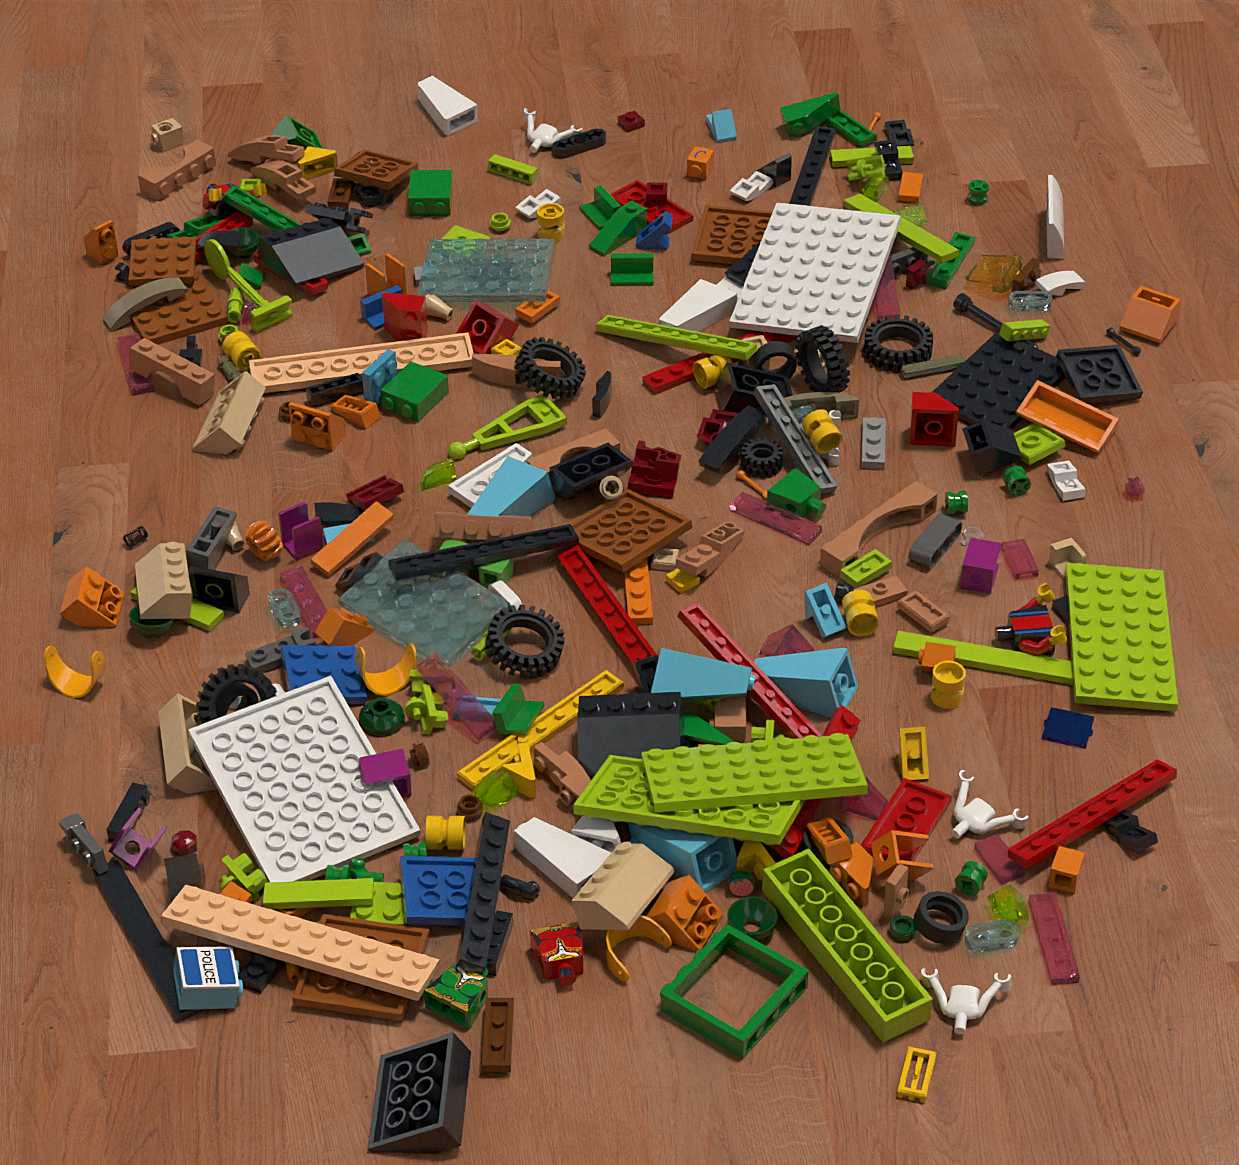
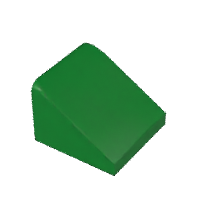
(360, 244)
(251, 276)

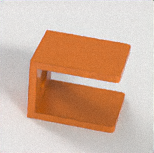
(394, 272)
(899, 841)

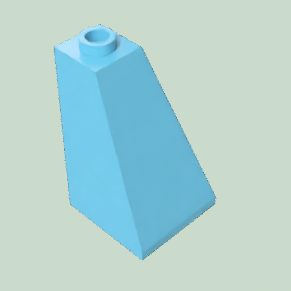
(515, 491)
(700, 677)
(813, 679)
(693, 854)

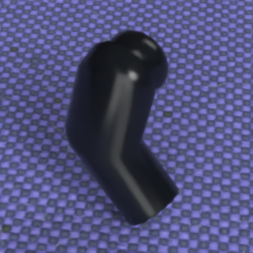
(522, 888)

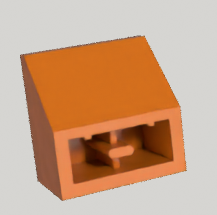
(1150, 314)
(316, 427)
(91, 600)
(686, 913)

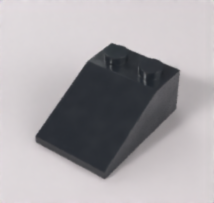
(739, 382)

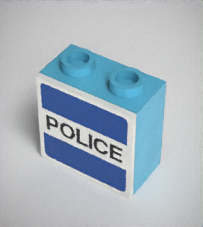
(207, 978)

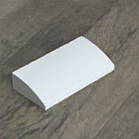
(1055, 220)

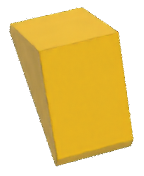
(317, 162)

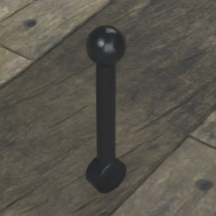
(1135, 349)

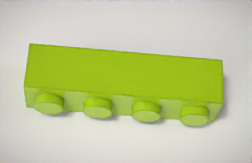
(513, 169)
(1024, 330)

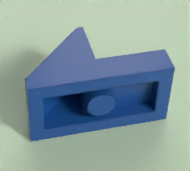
(655, 234)

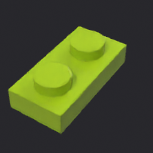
(866, 569)

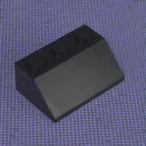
(588, 470)

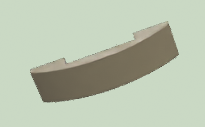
(141, 297)
(845, 403)

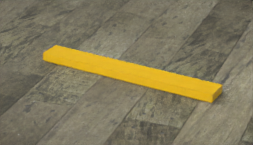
(542, 730)

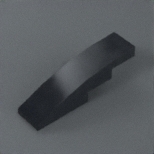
(732, 439)

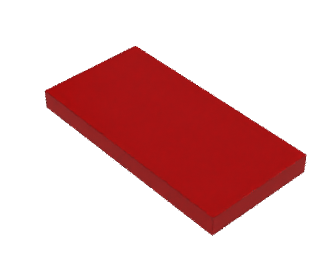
(637, 192)
(910, 810)

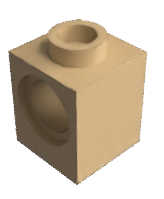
(167, 134)

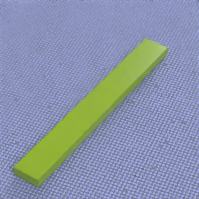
(907, 231)
(676, 337)
(991, 658)

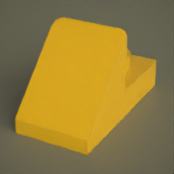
(913, 753)
(522, 771)
(754, 858)

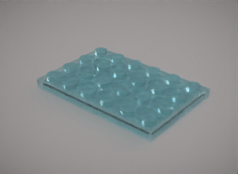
(487, 269)
(431, 611)

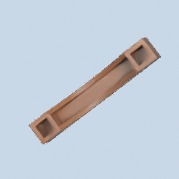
(908, 506)

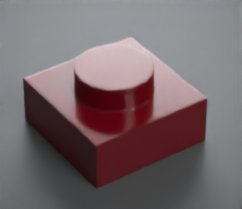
(631, 121)
(656, 192)
(916, 274)

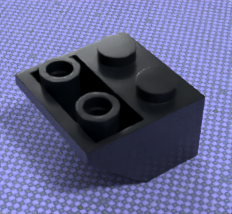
(991, 446)

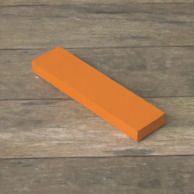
(352, 539)

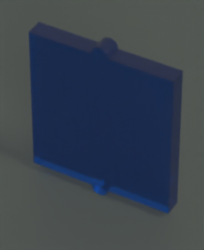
(1068, 727)

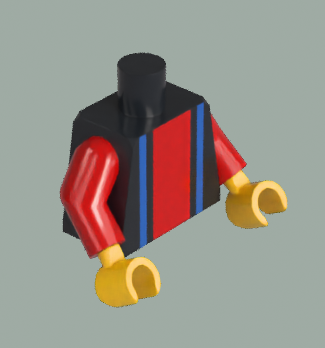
(220, 209)
(1031, 627)

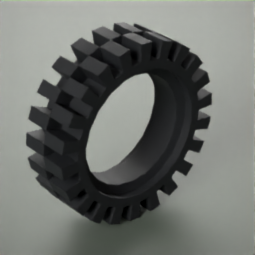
(897, 328)
(822, 339)
(543, 381)
(519, 662)
(223, 679)

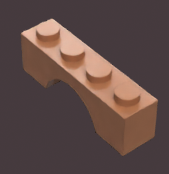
(161, 181)
(193, 381)
(572, 449)
(479, 527)

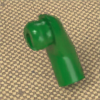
(359, 871)

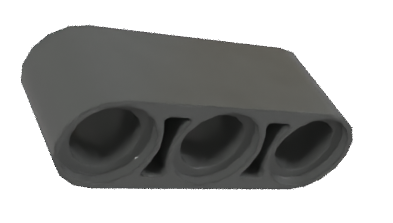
(935, 540)

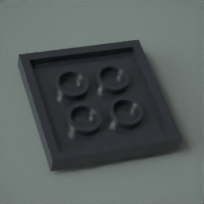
(1099, 374)

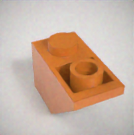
(101, 243)
(343, 627)
(855, 873)

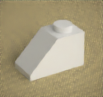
(598, 832)

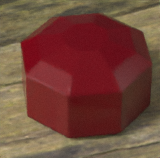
(184, 843)

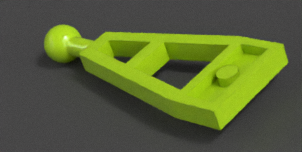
(541, 410)

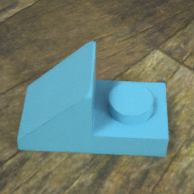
(722, 125)
(823, 608)

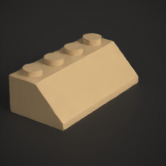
(230, 416)
(164, 583)
(182, 762)
(621, 888)

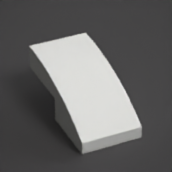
(753, 187)
(530, 205)
(1057, 282)
(1065, 480)

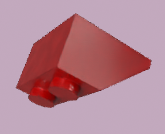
(405, 316)
(486, 327)
(932, 420)

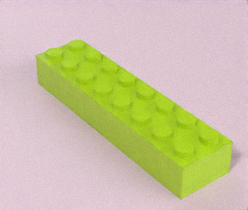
(847, 945)

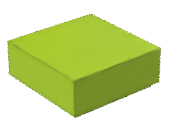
(247, 184)

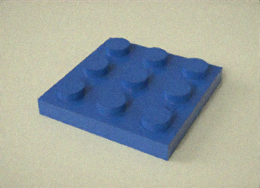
(312, 663)
(435, 889)

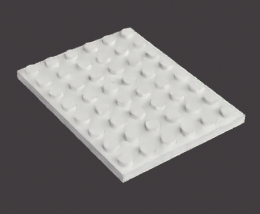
(816, 271)
(298, 783)

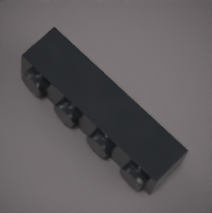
(334, 389)
(135, 797)
(500, 935)

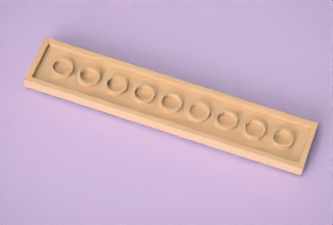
(313, 368)
(301, 942)

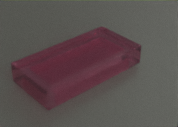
(1019, 559)
(995, 855)

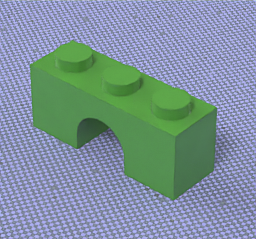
(488, 572)

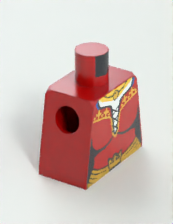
(558, 951)

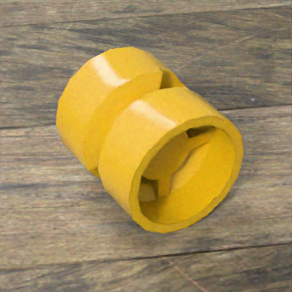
(551, 221)
(240, 350)
(709, 369)
(821, 431)
(860, 613)
(948, 684)
(445, 832)

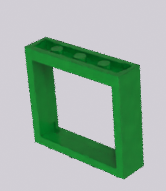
(744, 1040)

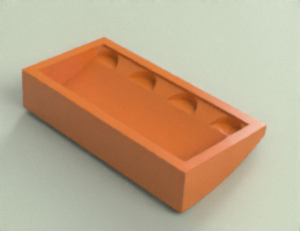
(1068, 416)

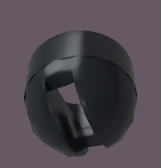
(841, 590)

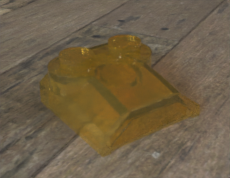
(996, 271)

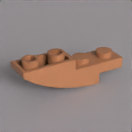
(267, 147)
(285, 176)
(501, 369)
(712, 551)
(563, 771)

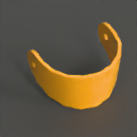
(390, 680)
(68, 681)
(641, 927)

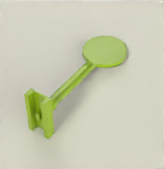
(266, 313)

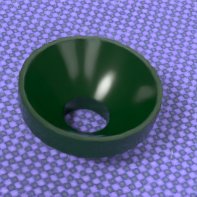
(248, 245)
(148, 627)
(381, 723)
(753, 911)

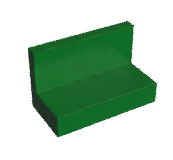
(601, 208)
(632, 269)
(515, 714)

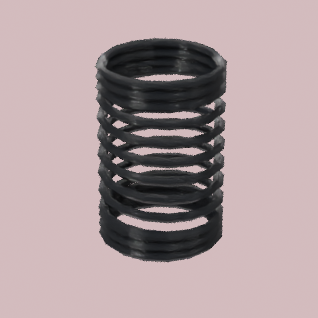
(131, 540)

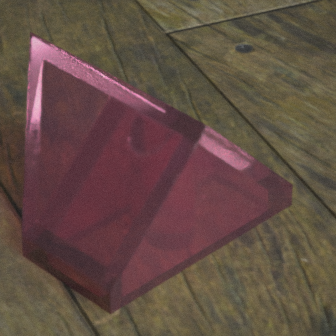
(785, 642)
(866, 805)

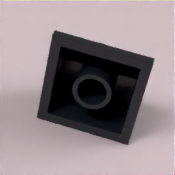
(219, 588)

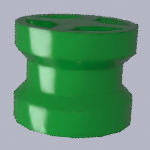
(978, 192)
(1016, 480)
(956, 502)
(415, 850)
(336, 873)
(971, 878)

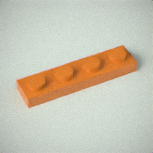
(638, 593)

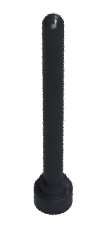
(964, 304)

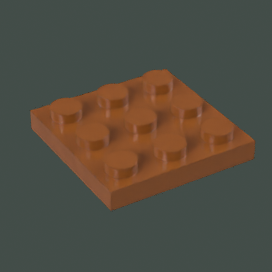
(375, 169)
(162, 259)

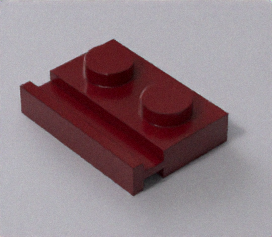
(376, 490)

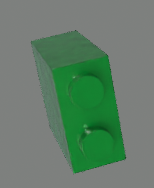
(430, 192)
(414, 391)

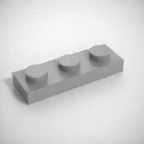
(873, 443)

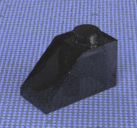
(183, 871)

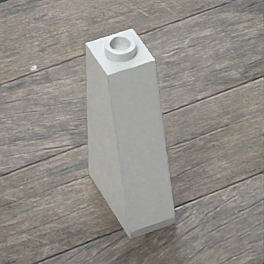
(446, 105)
(700, 307)
(559, 854)

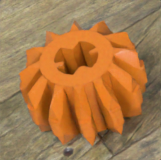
(263, 540)

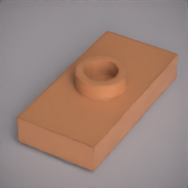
(885, 590)
(923, 611)
(896, 892)

